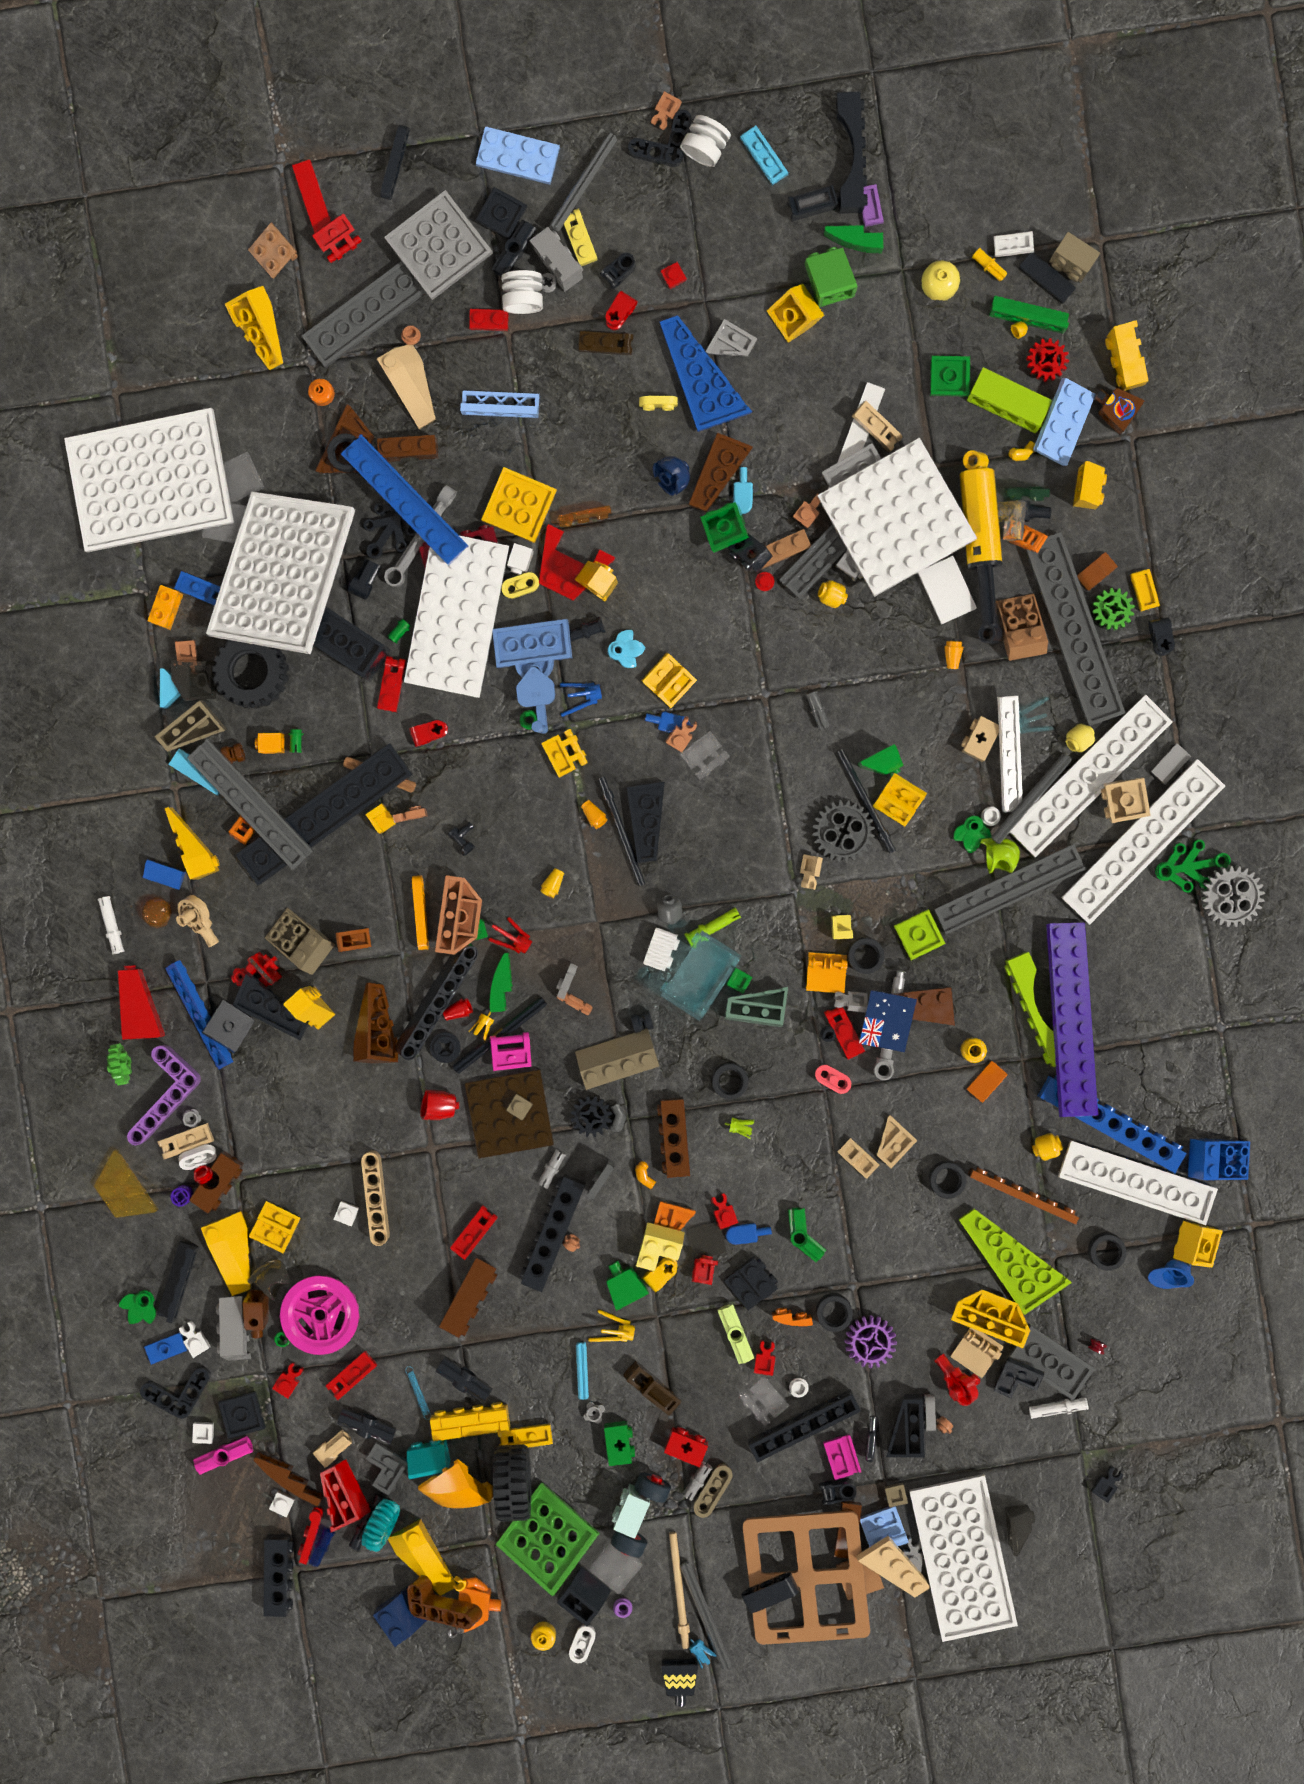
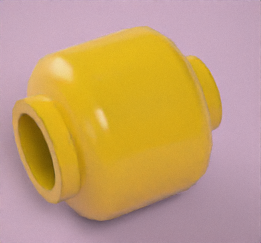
(832, 594)
(977, 1055)
(1047, 1146)
(543, 1636)

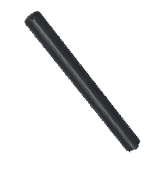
(504, 1031)

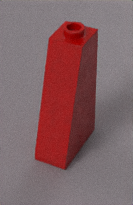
(137, 1007)

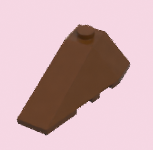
(374, 1033)

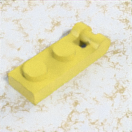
(580, 239)

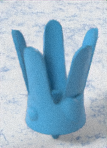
(697, 1648)

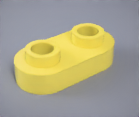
(649, 403)
(519, 583)

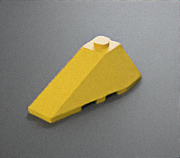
(256, 318)
(197, 857)
(229, 1247)

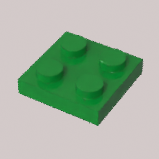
(950, 376)

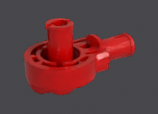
(960, 1385)

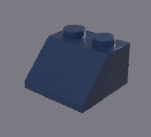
(397, 1619)

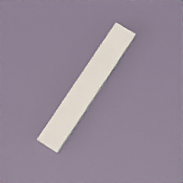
(858, 434)
(1010, 752)

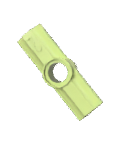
(731, 1322)

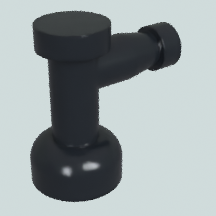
(458, 837)

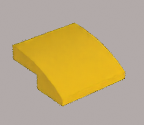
(668, 680)
(899, 799)
(274, 1227)

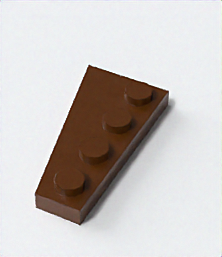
(721, 464)

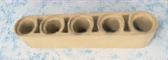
(373, 1207)

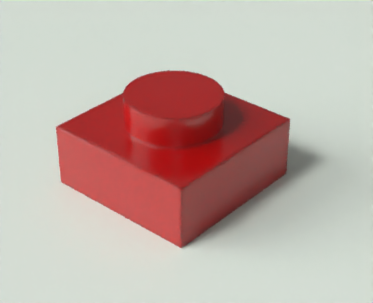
(673, 275)

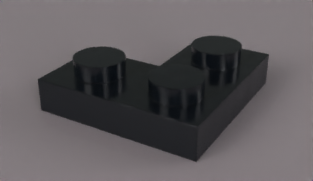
(1017, 1373)

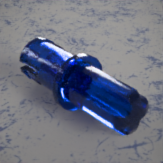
(321, 1547)

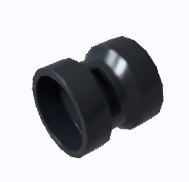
(637, 1022)

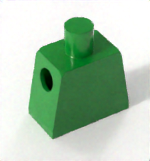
(625, 1285)

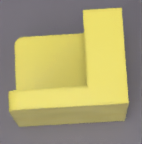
(841, 927)

